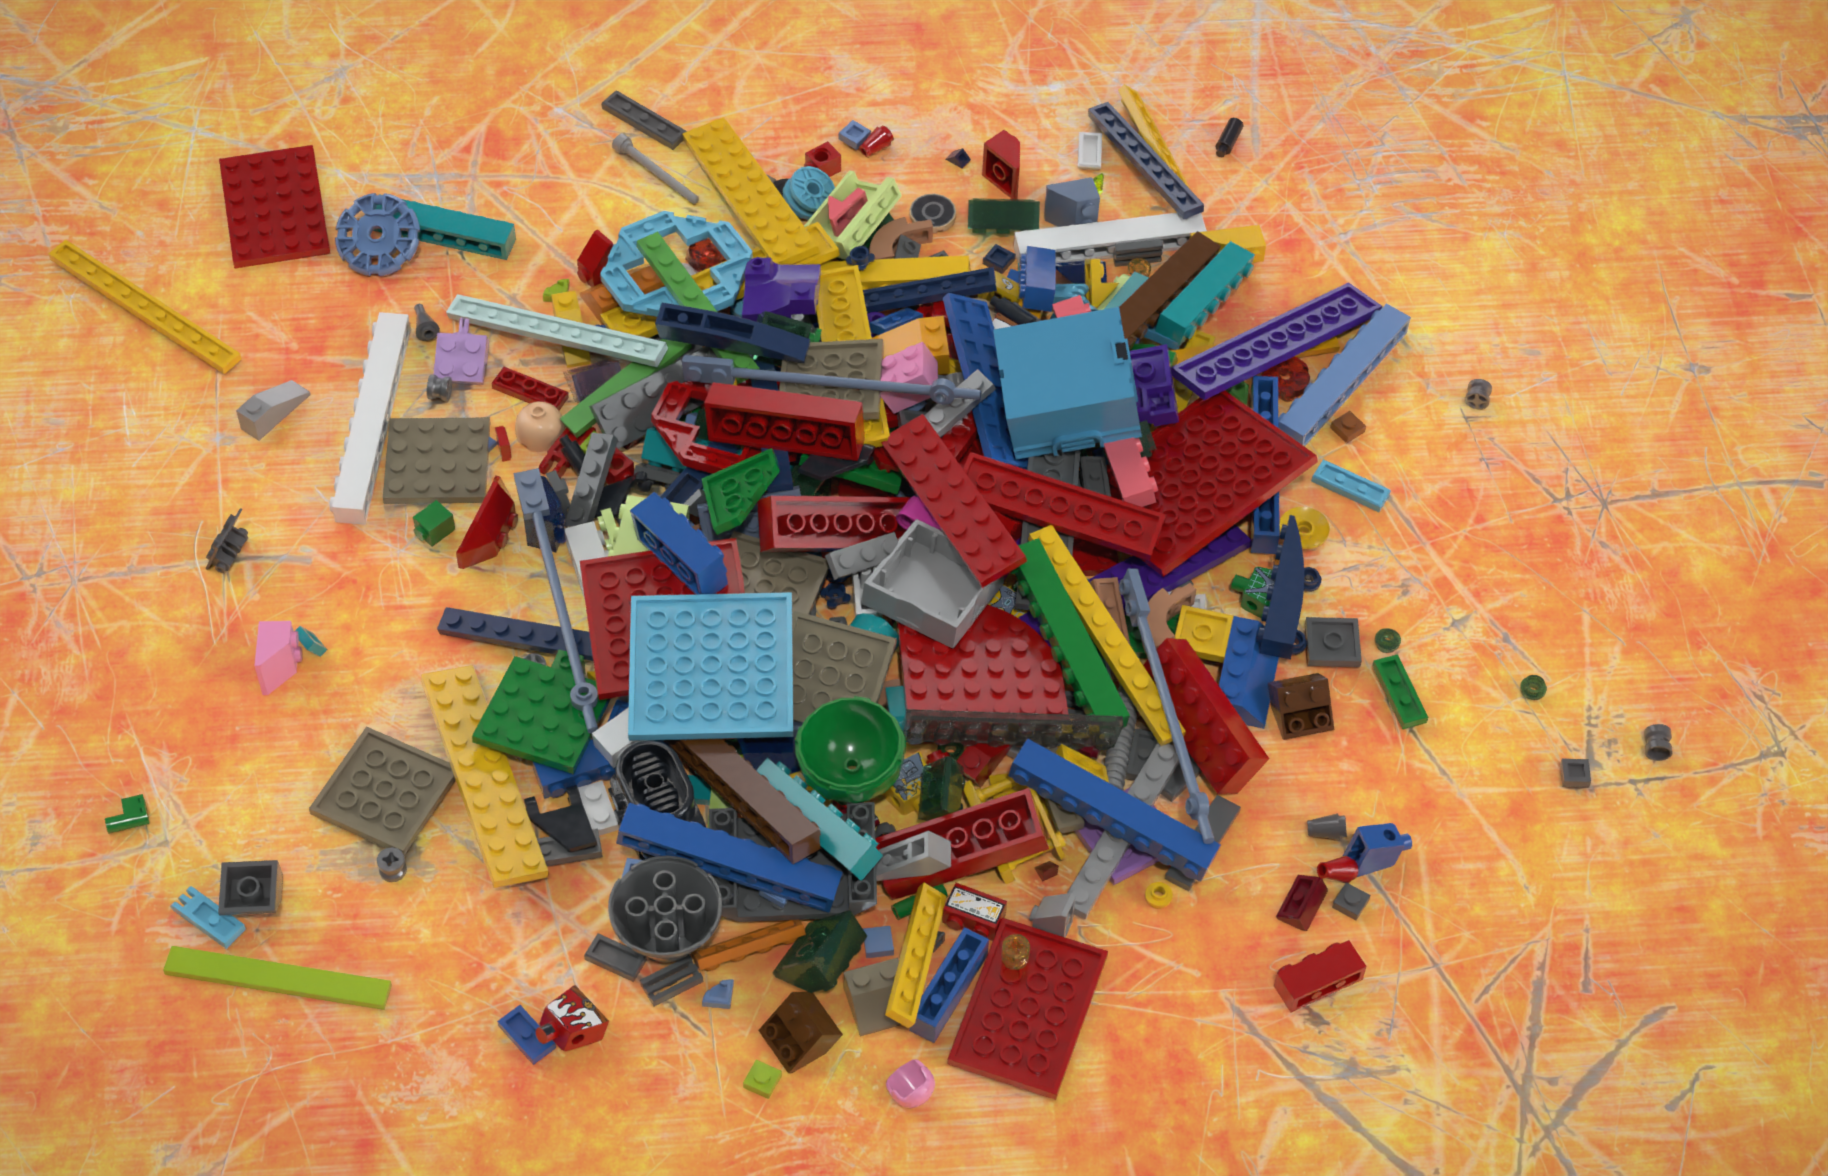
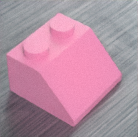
(276, 654)

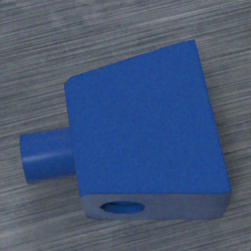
(1377, 847)

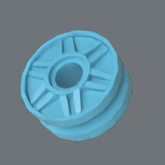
(807, 191)

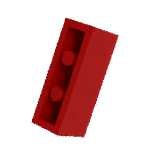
(1319, 975)

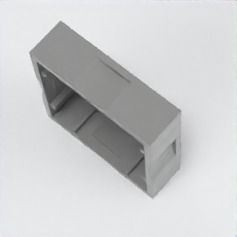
(928, 586)

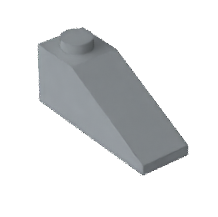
(269, 408)
(914, 857)

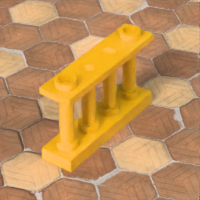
(979, 796)

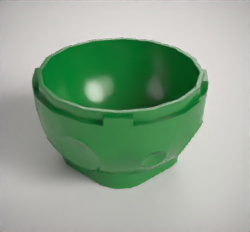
(849, 735)

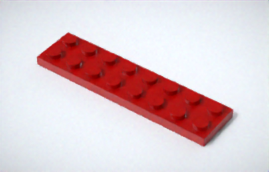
(953, 501)
(1065, 507)

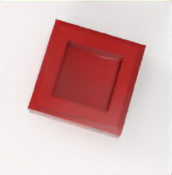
(503, 443)

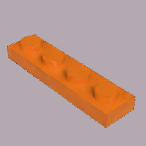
(755, 941)

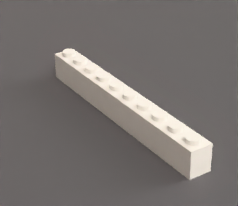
(371, 419)

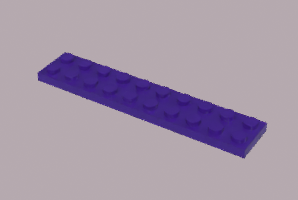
(1275, 341)
(1217, 551)

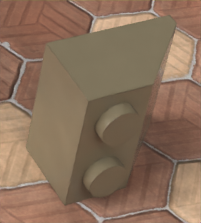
(869, 994)

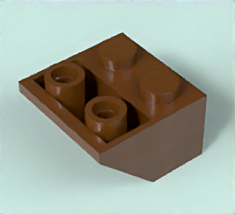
(1301, 705)
(800, 1031)

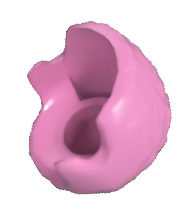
(911, 1084)

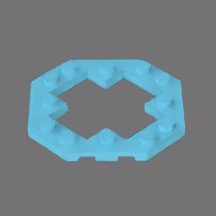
(691, 229)

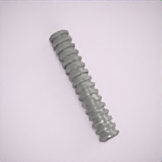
(1118, 757)

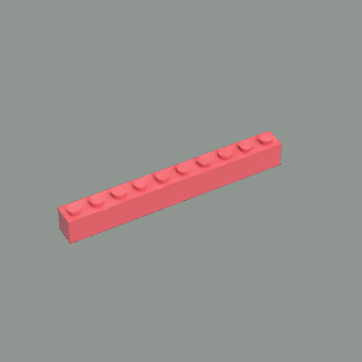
(1123, 455)

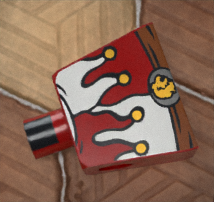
(571, 1021)

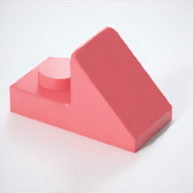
(843, 212)

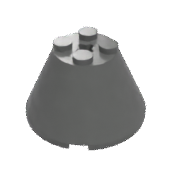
(665, 908)

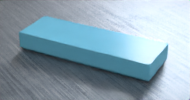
(1351, 485)

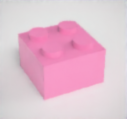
(911, 366)

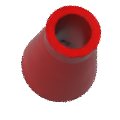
(876, 141)
(1339, 869)

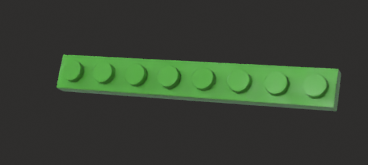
(684, 289)

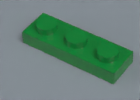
(1400, 691)

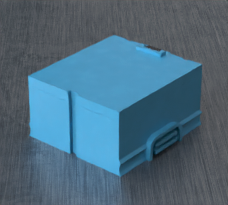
(1067, 383)

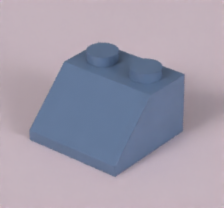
(1072, 203)

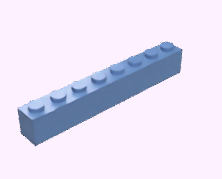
(1344, 374)

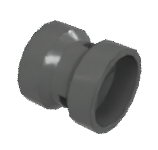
(1658, 741)

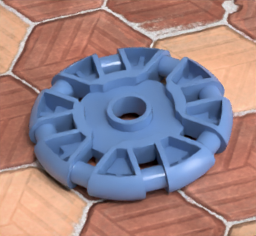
(386, 244)

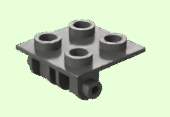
(227, 545)

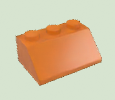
(600, 299)

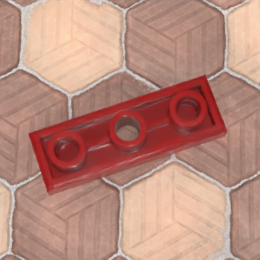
(528, 388)

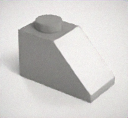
(1054, 914)

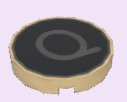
(934, 207)

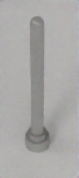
(624, 145)

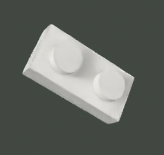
(598, 808)

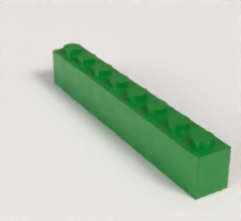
(1067, 634)

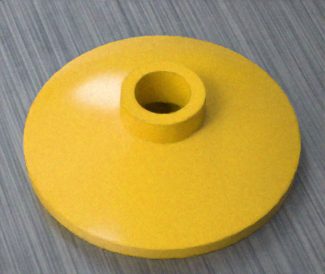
(1311, 522)

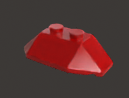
(489, 527)

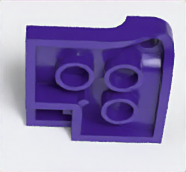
(780, 288)
(1154, 385)

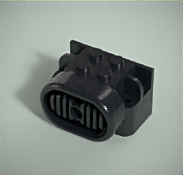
(654, 777)

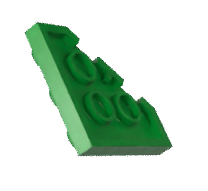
(738, 488)

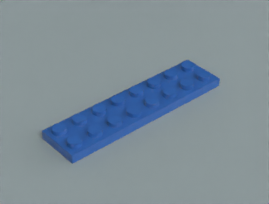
(976, 349)

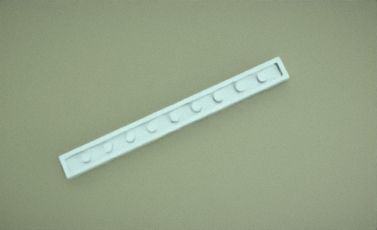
(558, 330)

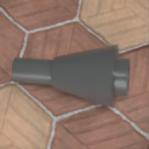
(425, 326)

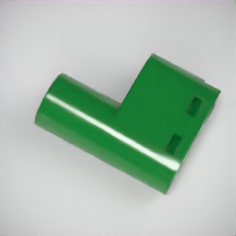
(134, 815)

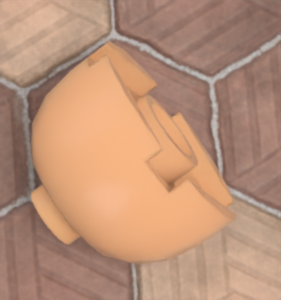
(538, 426)

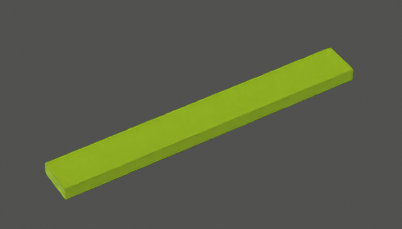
(277, 977)

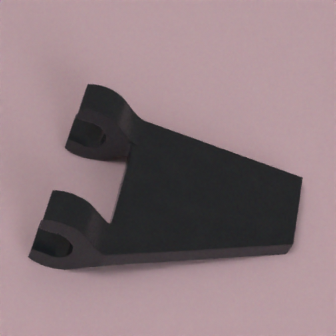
(826, 467)
(616, 493)
(565, 825)

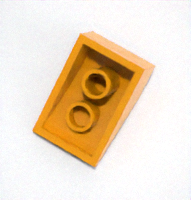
(926, 330)

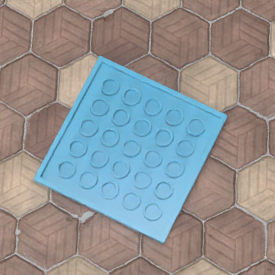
(711, 666)

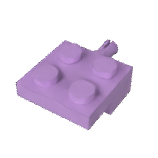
(461, 355)

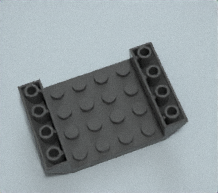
(745, 903)

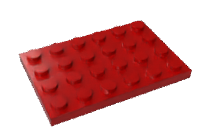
(274, 206)
(1029, 1018)

